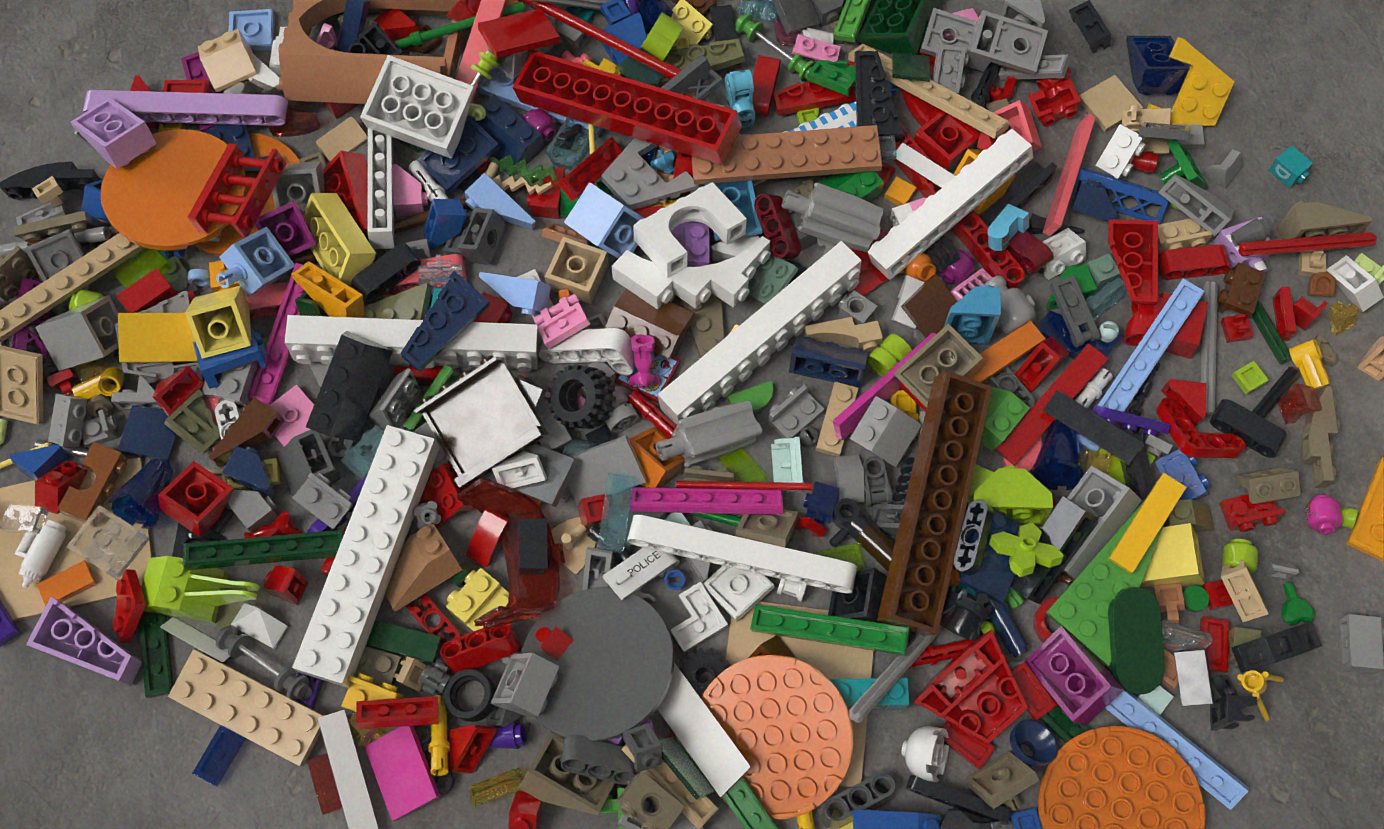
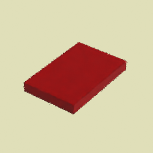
(518, 33)

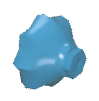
(665, 161)

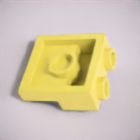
(476, 598)

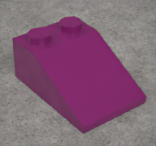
(1073, 676)

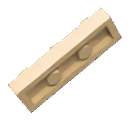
(841, 398)

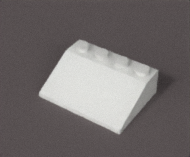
(418, 106)

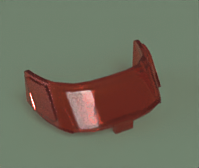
(527, 593)

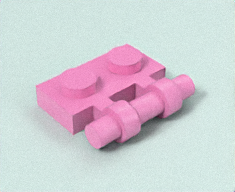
(561, 320)

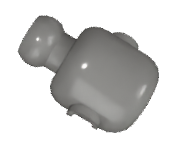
(1015, 306)

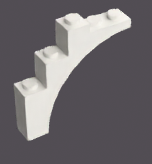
(692, 284)

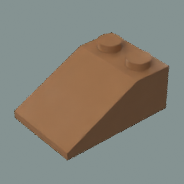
(420, 567)

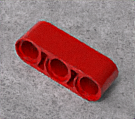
(764, 83)
(1193, 262)
(479, 648)

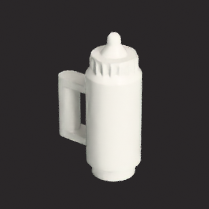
(40, 552)

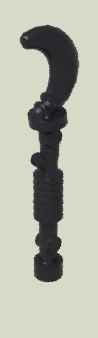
(1143, 393)

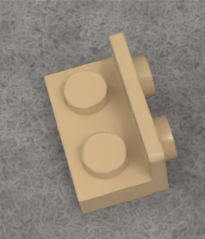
(1182, 235)

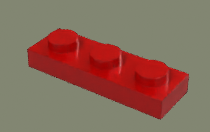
(397, 712)

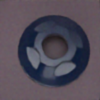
(1036, 737)

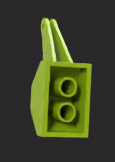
(1012, 493)
(190, 592)

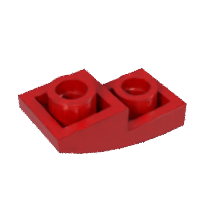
(486, 537)

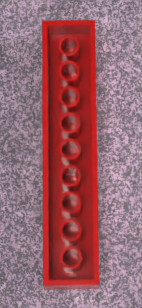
(628, 107)

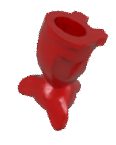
(282, 525)

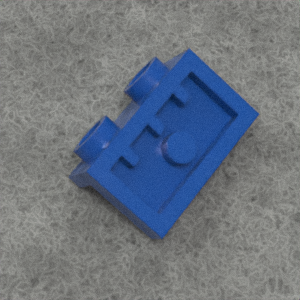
(1183, 470)

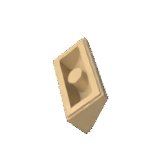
(343, 137)

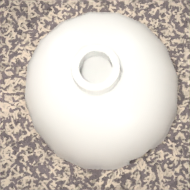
(926, 752)

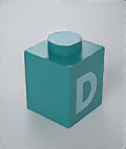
(1291, 167)

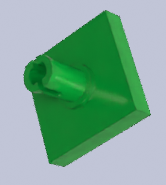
(1184, 166)

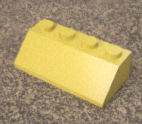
(340, 242)

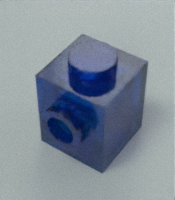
(821, 502)

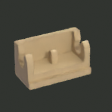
(1243, 591)

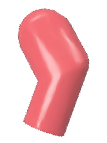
(570, 57)

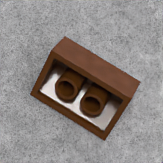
(666, 325)

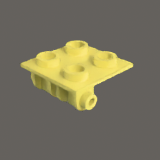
(695, 25)

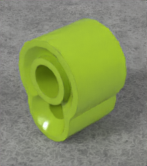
(662, 36)

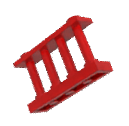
(220, 183)

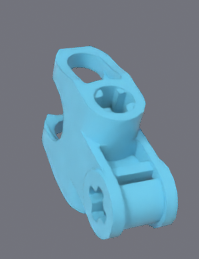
(739, 96)

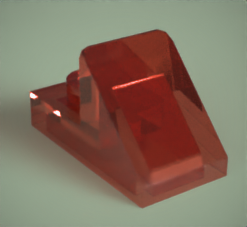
(1298, 401)

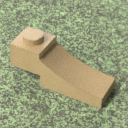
(843, 331)

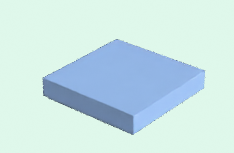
(255, 26)

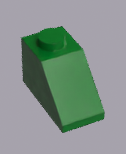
(1083, 279)

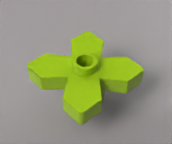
(1026, 549)

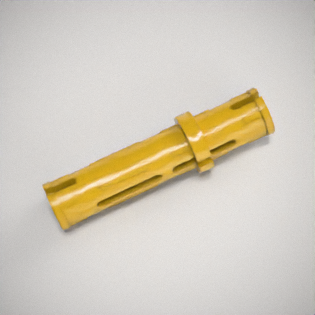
(439, 745)

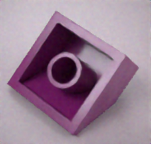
(288, 228)

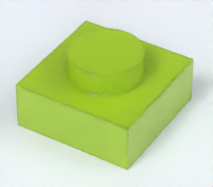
(1250, 377)

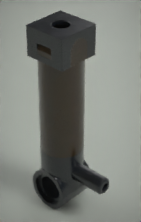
(862, 531)

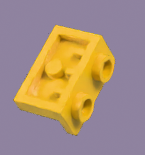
(363, 689)

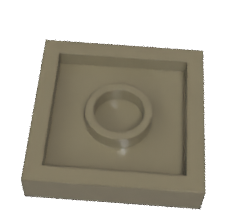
(768, 528)
(1002, 781)

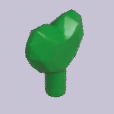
(1296, 608)

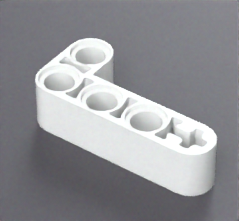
(594, 345)

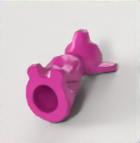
(643, 347)

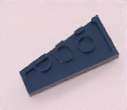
(450, 315)

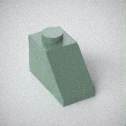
(1103, 270)

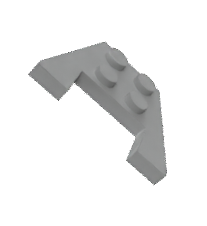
(637, 183)
(162, 370)

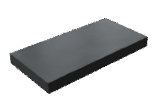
(558, 470)

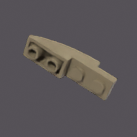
(1316, 434)

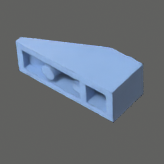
(488, 195)
(521, 293)

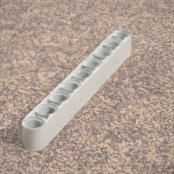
(742, 554)

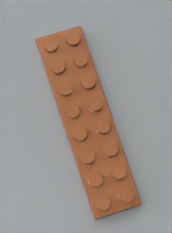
(794, 155)

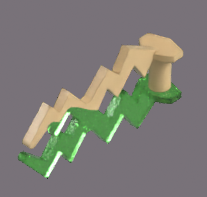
(527, 176)

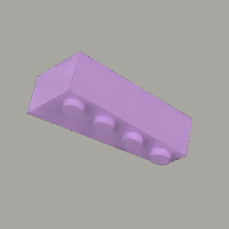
(78, 641)

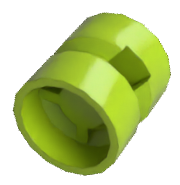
(891, 352)

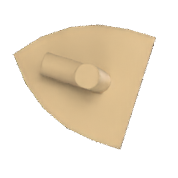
(574, 541)

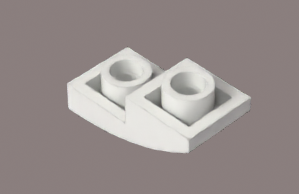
(908, 288)

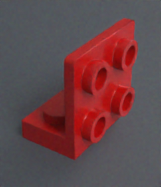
(443, 491)

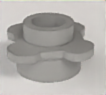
(420, 511)

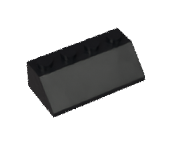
(349, 387)

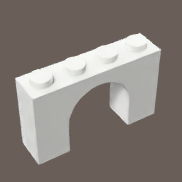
(704, 206)

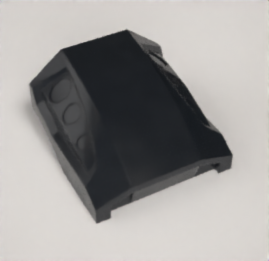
(375, 41)

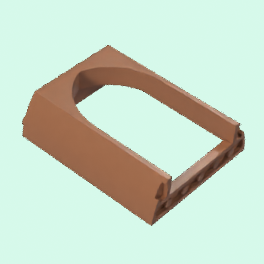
(334, 76)

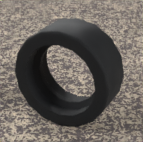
(453, 686)

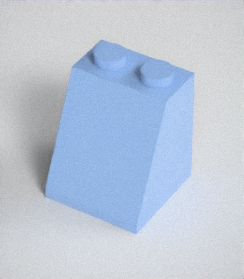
(604, 221)

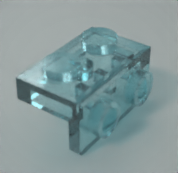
(574, 156)

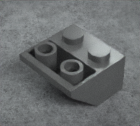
(307, 455)

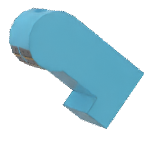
(1006, 226)

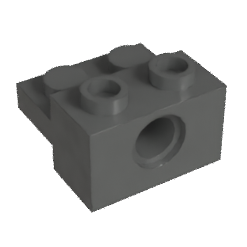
(478, 236)

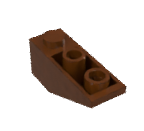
(252, 428)

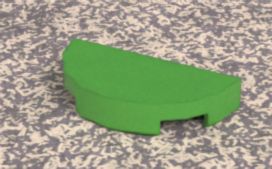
(758, 396)

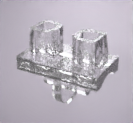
(437, 272)

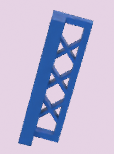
(1127, 188)

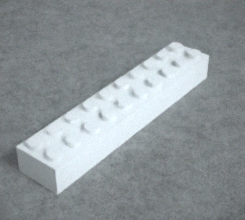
(761, 335)
(317, 338)
(366, 557)

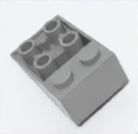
(397, 401)

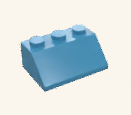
(976, 314)

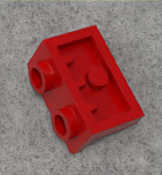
(1244, 515)

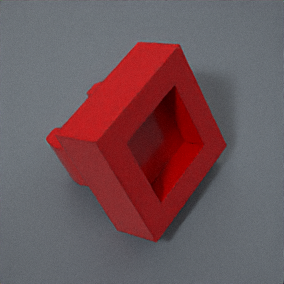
(1236, 328)
(63, 380)
(1217, 595)

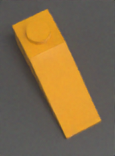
(329, 292)

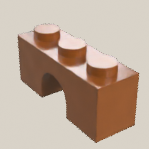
(107, 466)

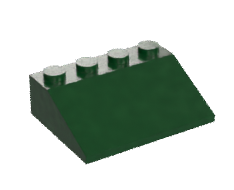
(896, 24)

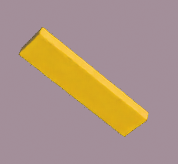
(1147, 523)

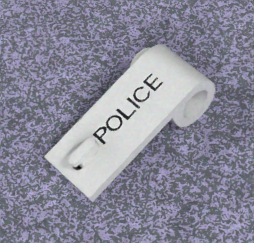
(639, 570)

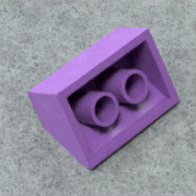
(695, 240)

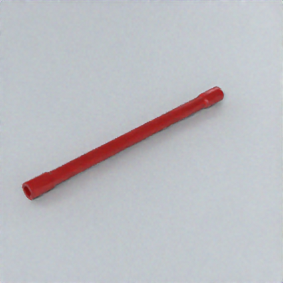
(666, 69)

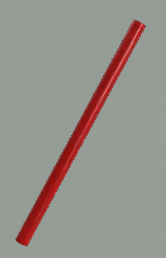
(743, 485)

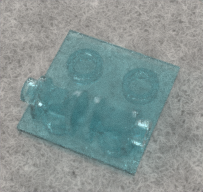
(758, 9)

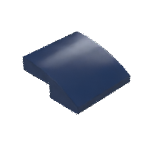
(147, 434)

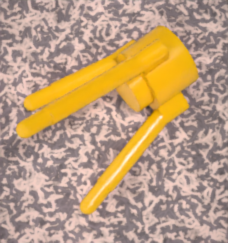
(1256, 684)

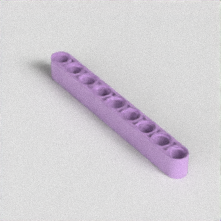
(196, 107)

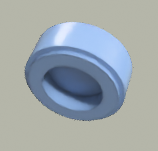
(199, 277)

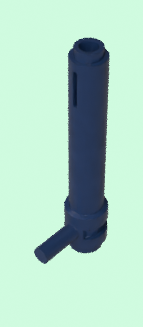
(1007, 628)

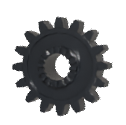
(700, 664)

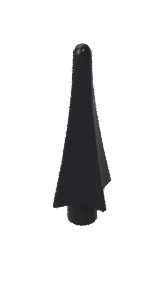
(1037, 224)

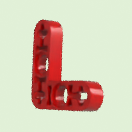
(1195, 443)

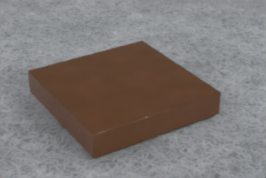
(929, 306)

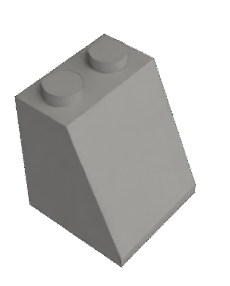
(81, 333)

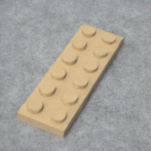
(247, 707)

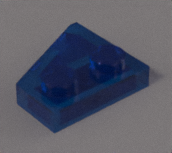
(650, 12)

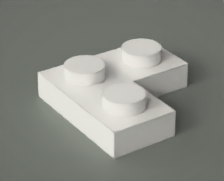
(704, 619)

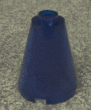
(1059, 459)
(138, 497)

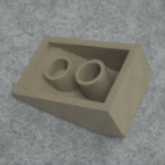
(1320, 219)
(942, 353)
(559, 787)

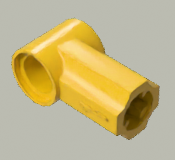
(1308, 358)
(99, 386)

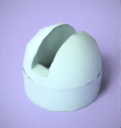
(1107, 334)

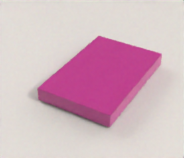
(402, 772)

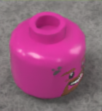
(1324, 514)

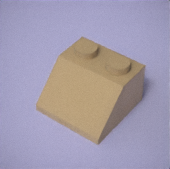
(227, 60)

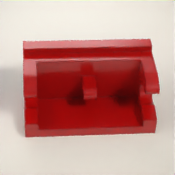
(146, 292)

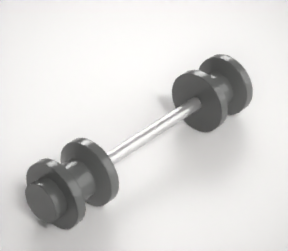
(285, 680)

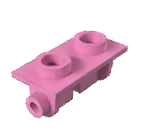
(815, 49)

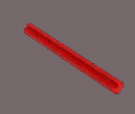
(1307, 244)

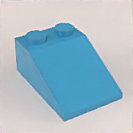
(743, 197)

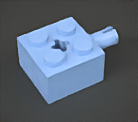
(255, 262)

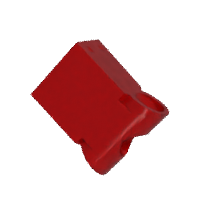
(1186, 339)

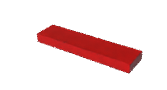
(590, 169)

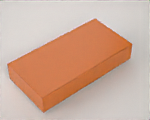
(67, 583)

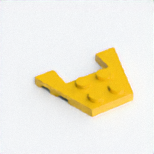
(1202, 90)

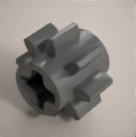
(435, 678)

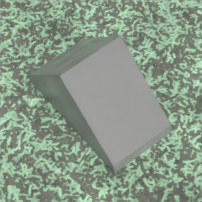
(850, 477)
(596, 565)

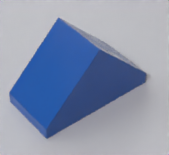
(39, 461)

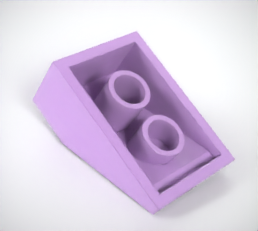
(114, 132)

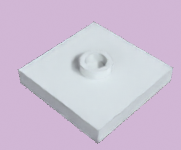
(737, 589)

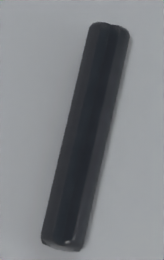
(1276, 392)

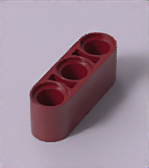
(785, 234)
(1029, 251)

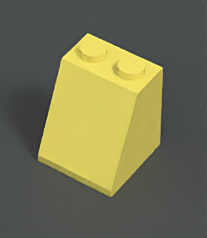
(220, 321)
(1175, 558)

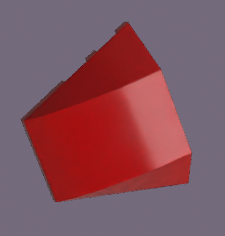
(975, 690)

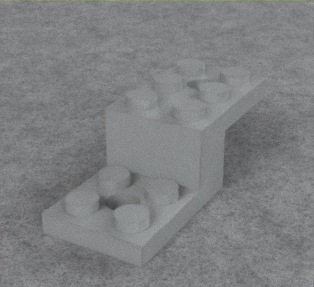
(987, 39)

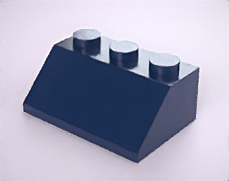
(510, 131)
(828, 361)

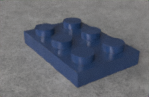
(471, 152)

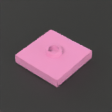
(295, 410)

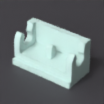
(787, 461)

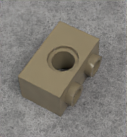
(665, 805)

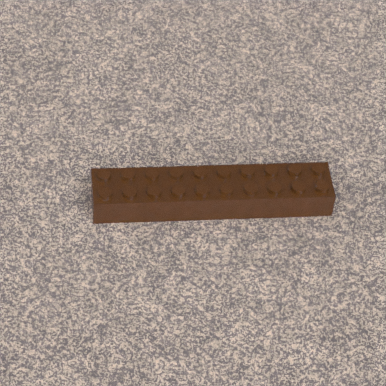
(935, 504)

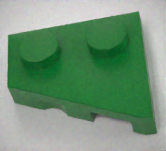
(833, 75)

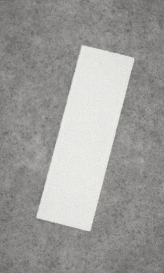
(702, 734)

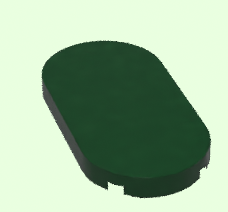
(1136, 640)

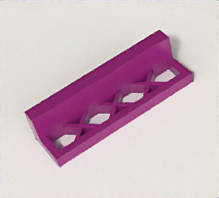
(20, 337)

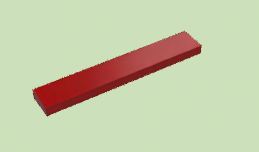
(1036, 421)

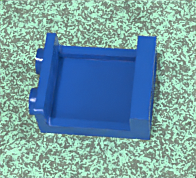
(219, 363)

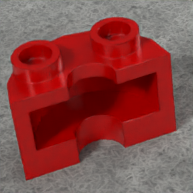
(1055, 103)

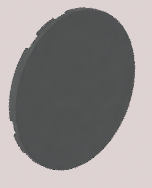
(611, 670)

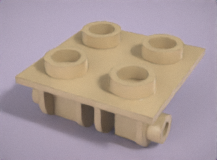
(1133, 119)

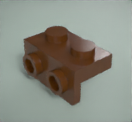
(1241, 289)

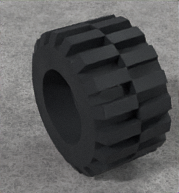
(564, 396)

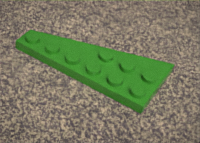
(1085, 602)

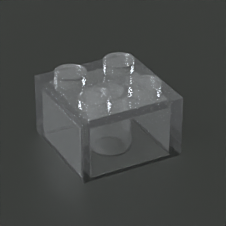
(108, 542)

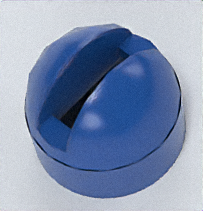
(674, 585)

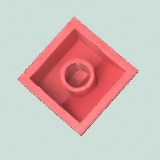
(1021, 121)

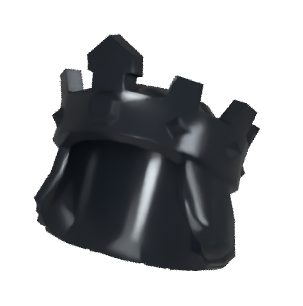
(965, 613)

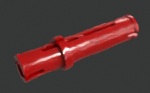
(651, 413)
(934, 654)

